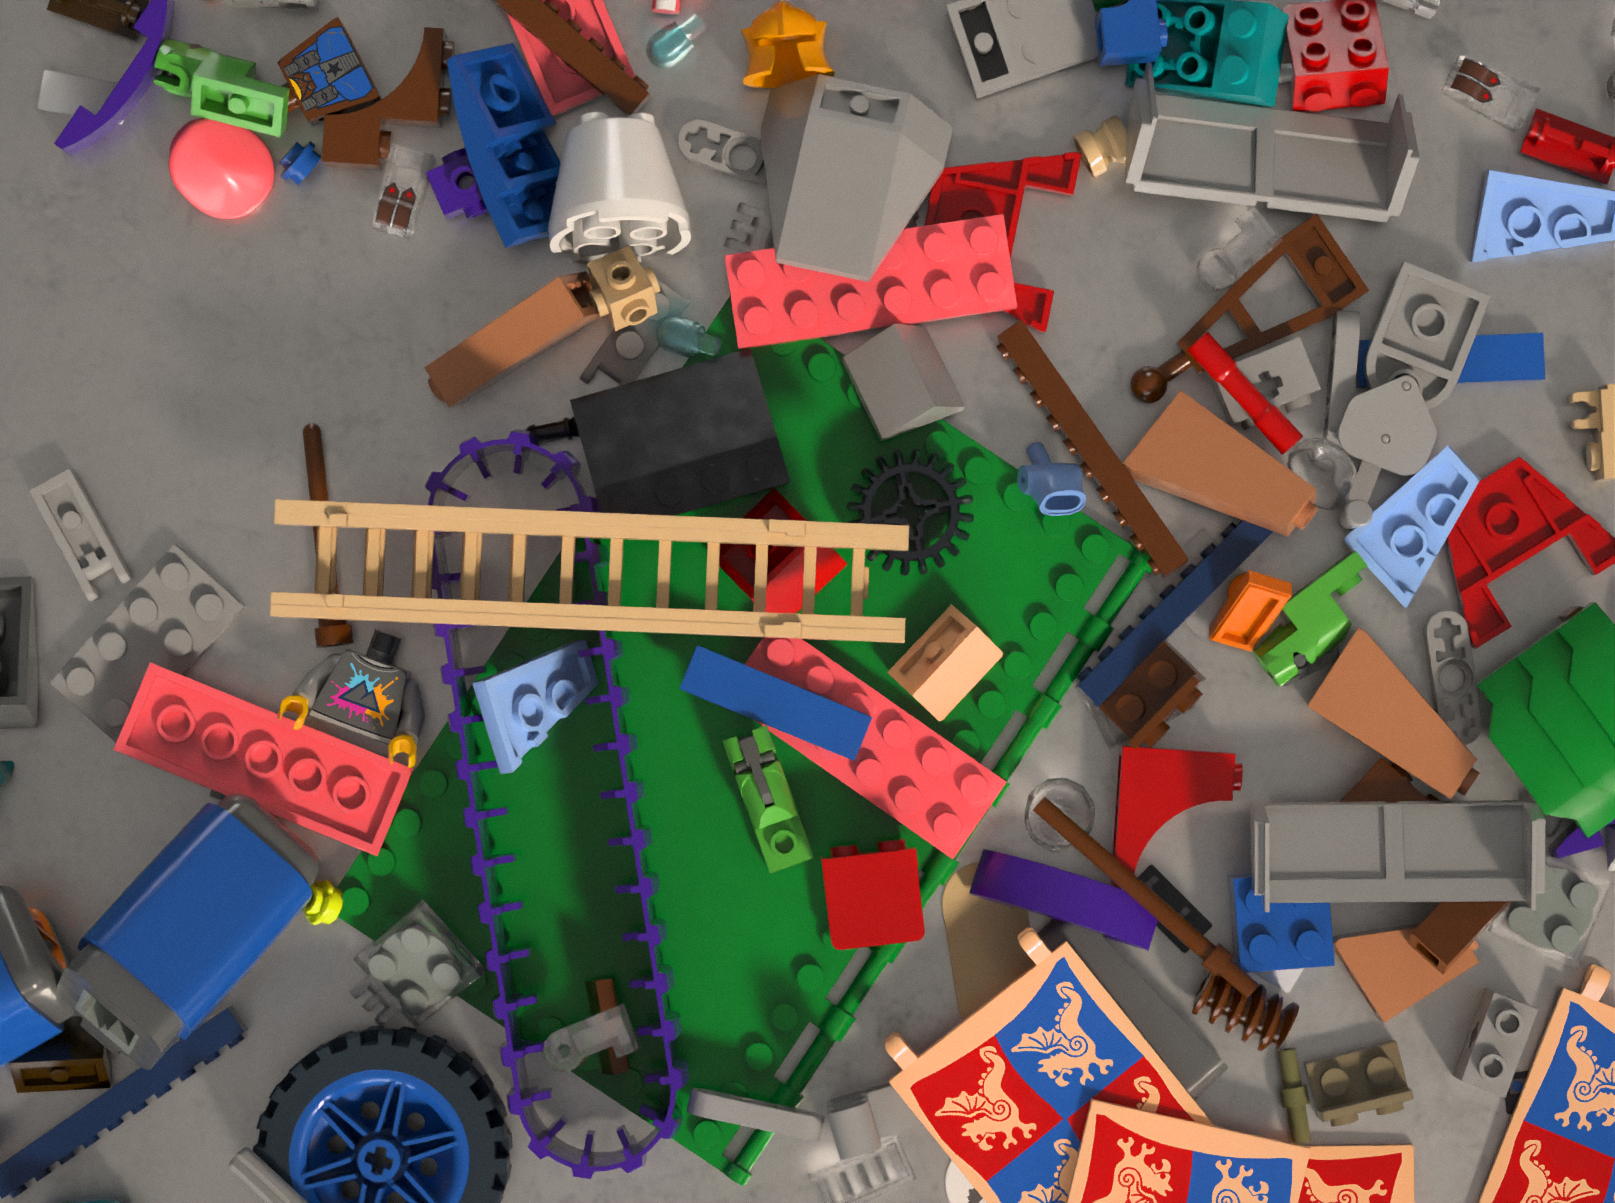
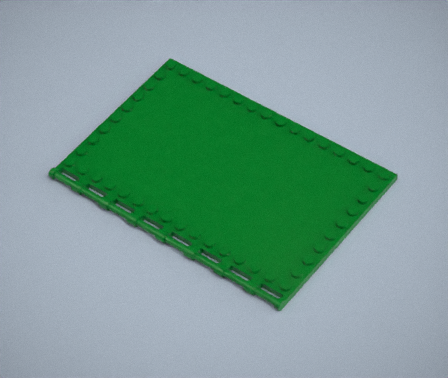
(741, 941)

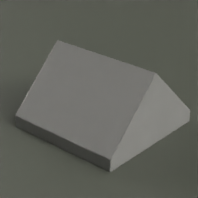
(902, 380)

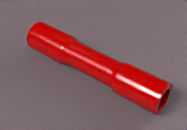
(1264, 414)

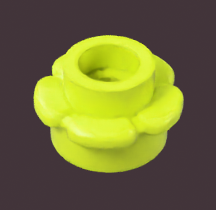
(324, 903)

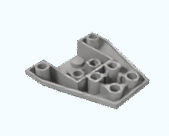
(846, 171)

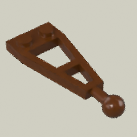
(1320, 266)

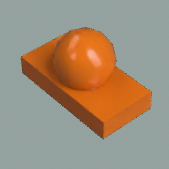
(1250, 609)

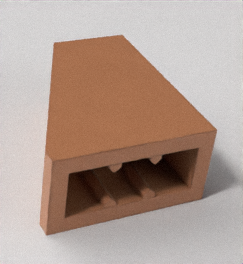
(1391, 971)

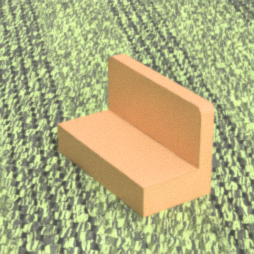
(945, 663)

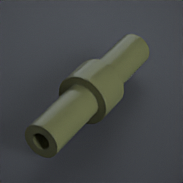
(1294, 1095)

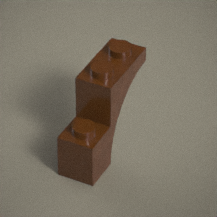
(421, 100)

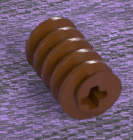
(1252, 1013)

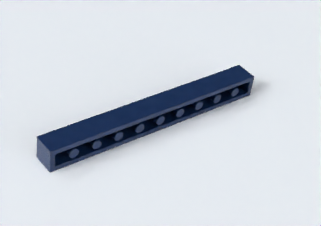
(1175, 607)
(119, 1100)

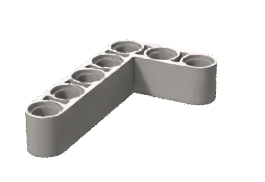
(865, 1117)

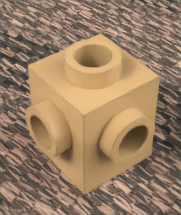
(622, 288)

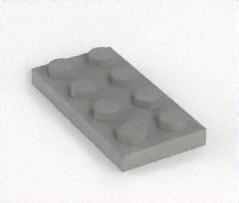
(162, 621)

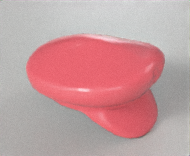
(220, 168)

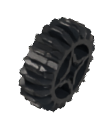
(949, 503)

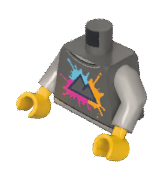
(363, 696)

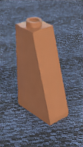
(513, 339)
(1217, 467)
(1387, 713)

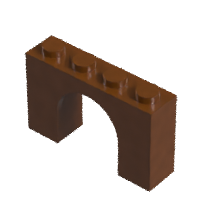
(1451, 925)

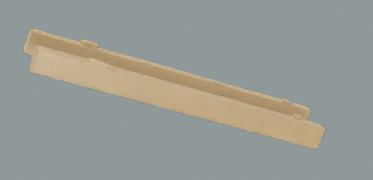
(519, 523)

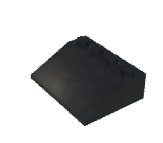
(681, 439)

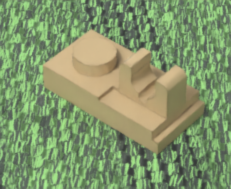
(1600, 453)

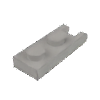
(632, 347)
(78, 530)

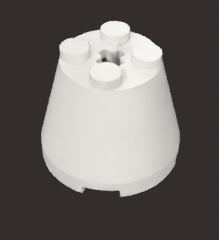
(616, 191)

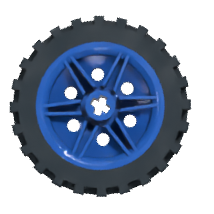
(402, 1076)

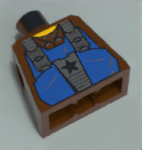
(327, 75)

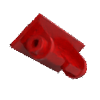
(1570, 146)

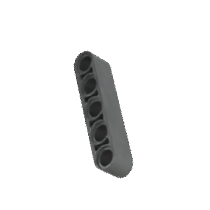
(1166, 1032)

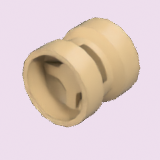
(1103, 146)

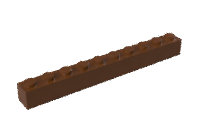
(579, 53)
(1092, 449)

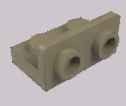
(1358, 1083)

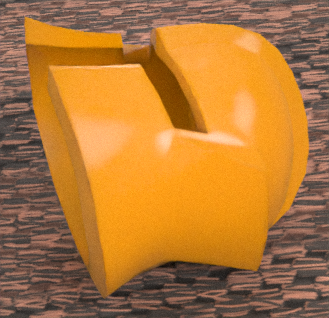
(784, 47)

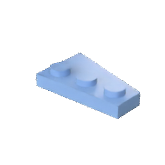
(1538, 215)
(1415, 524)
(531, 698)

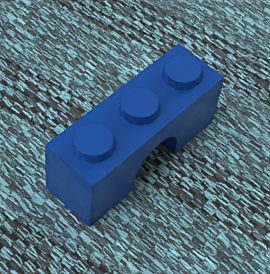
(1130, 33)

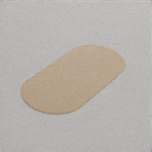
(981, 942)

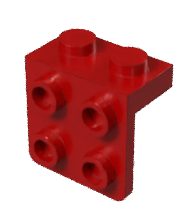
(1336, 55)
(873, 895)

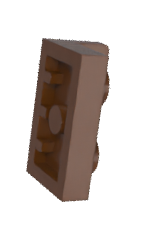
(1153, 694)

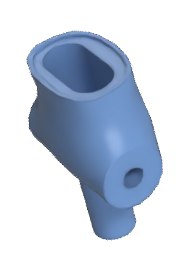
(1052, 485)

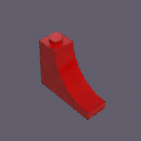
(1161, 784)

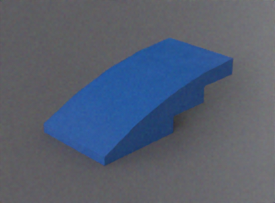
(506, 140)

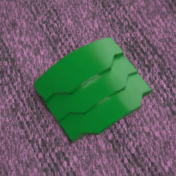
(1558, 719)

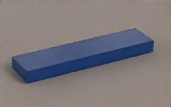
(1490, 359)
(775, 703)

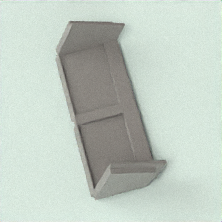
(1269, 155)
(1397, 851)

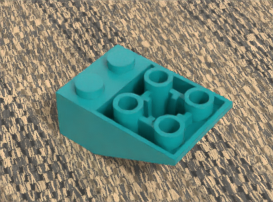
(1219, 51)

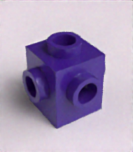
(447, 182)

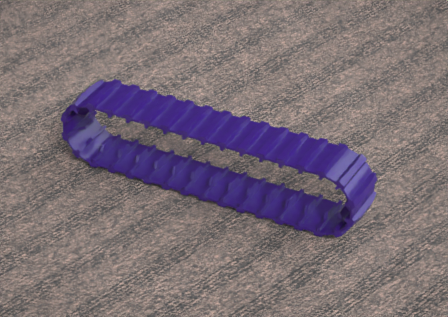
(483, 864)

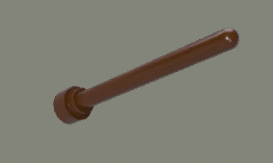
(330, 631)

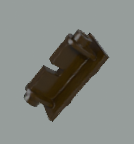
(109, 15)

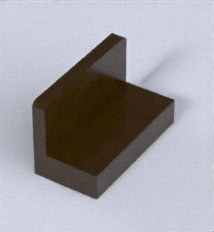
(63, 1063)

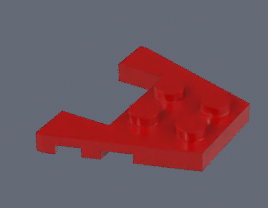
(997, 190)
(1506, 523)

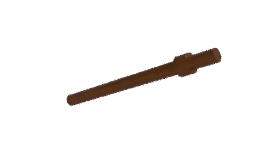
(1215, 958)

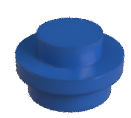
(299, 162)

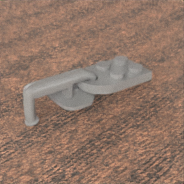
(1420, 335)

